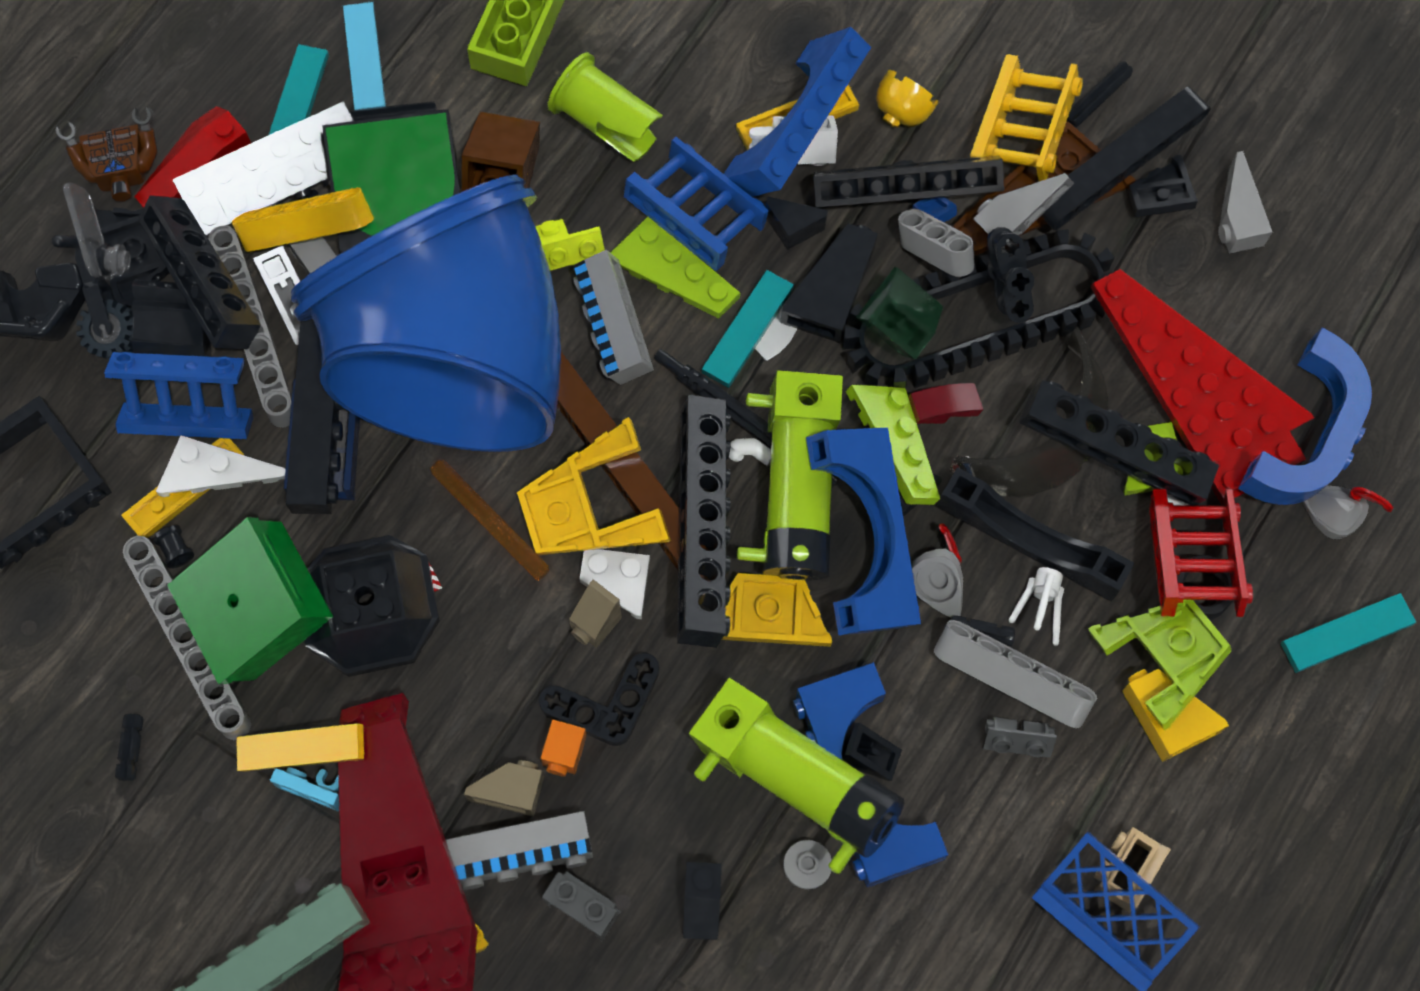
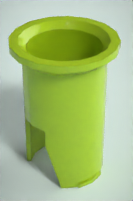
(604, 107)

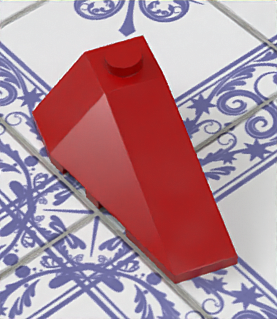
(203, 142)

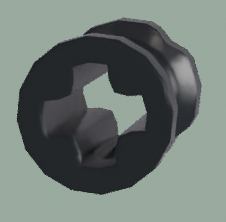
(173, 547)

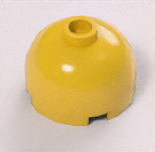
(904, 101)

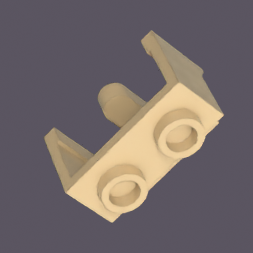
(1148, 870)

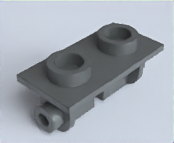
(1034, 740)

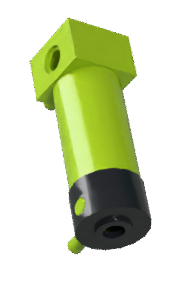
(799, 497)
(749, 739)

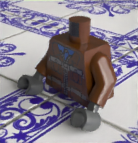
(114, 156)

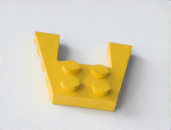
(561, 512)

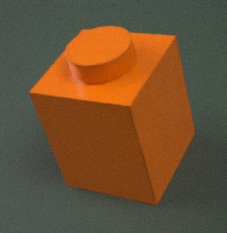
(563, 748)

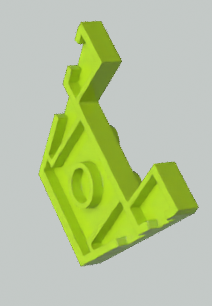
(1182, 645)

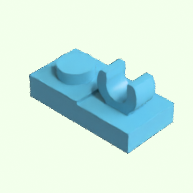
(295, 783)

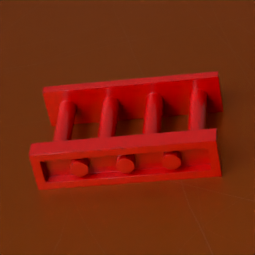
(1169, 565)

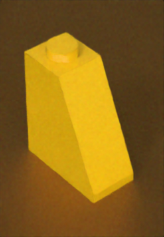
(1189, 729)

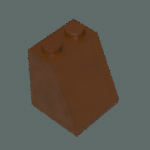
(499, 149)

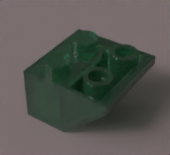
(902, 314)

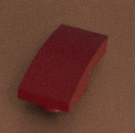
(946, 401)

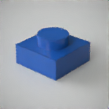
(938, 207)

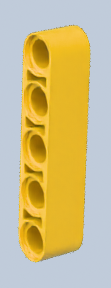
(303, 219)

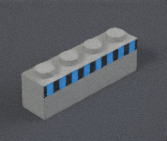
(612, 318)
(521, 849)

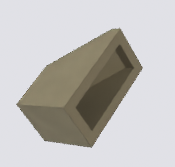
(595, 615)
(509, 788)

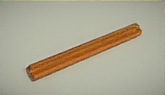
(489, 519)

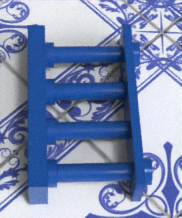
(690, 229)
(179, 419)

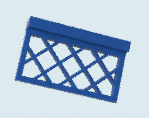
(1098, 937)

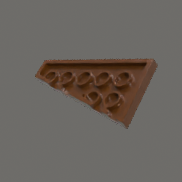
(1071, 153)

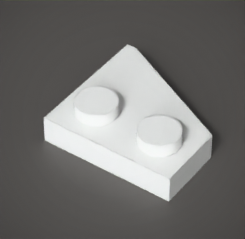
(620, 574)

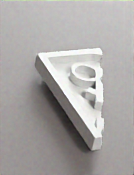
(202, 466)

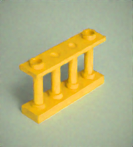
(1004, 101)

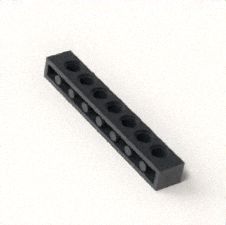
(693, 623)

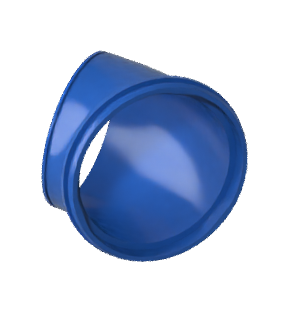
(444, 324)

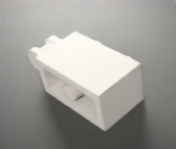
(821, 149)

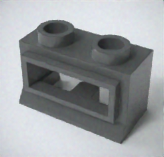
(582, 904)

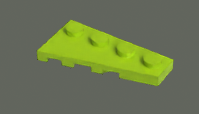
(664, 261)
(892, 409)

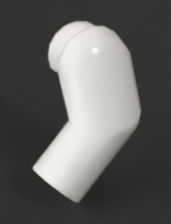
(752, 447)

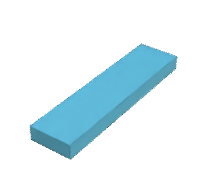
(364, 56)

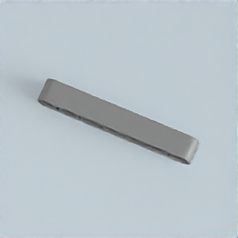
(268, 364)
(174, 627)

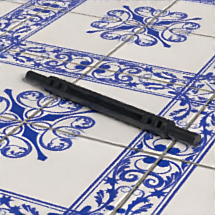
(706, 388)

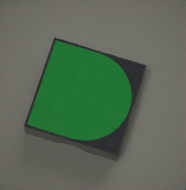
(396, 162)

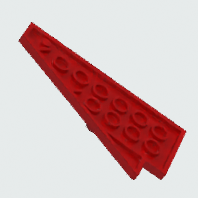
(1203, 387)

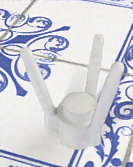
(1046, 588)

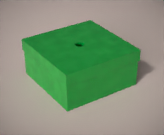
(249, 600)

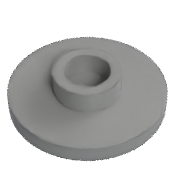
(807, 864)

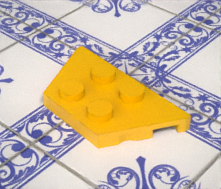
(774, 612)

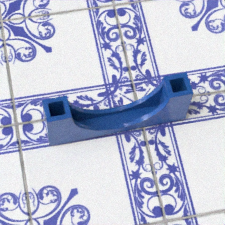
(830, 67)
(867, 465)
(829, 712)

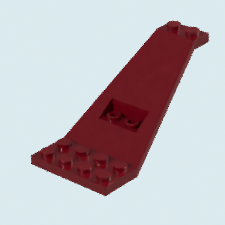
(398, 866)

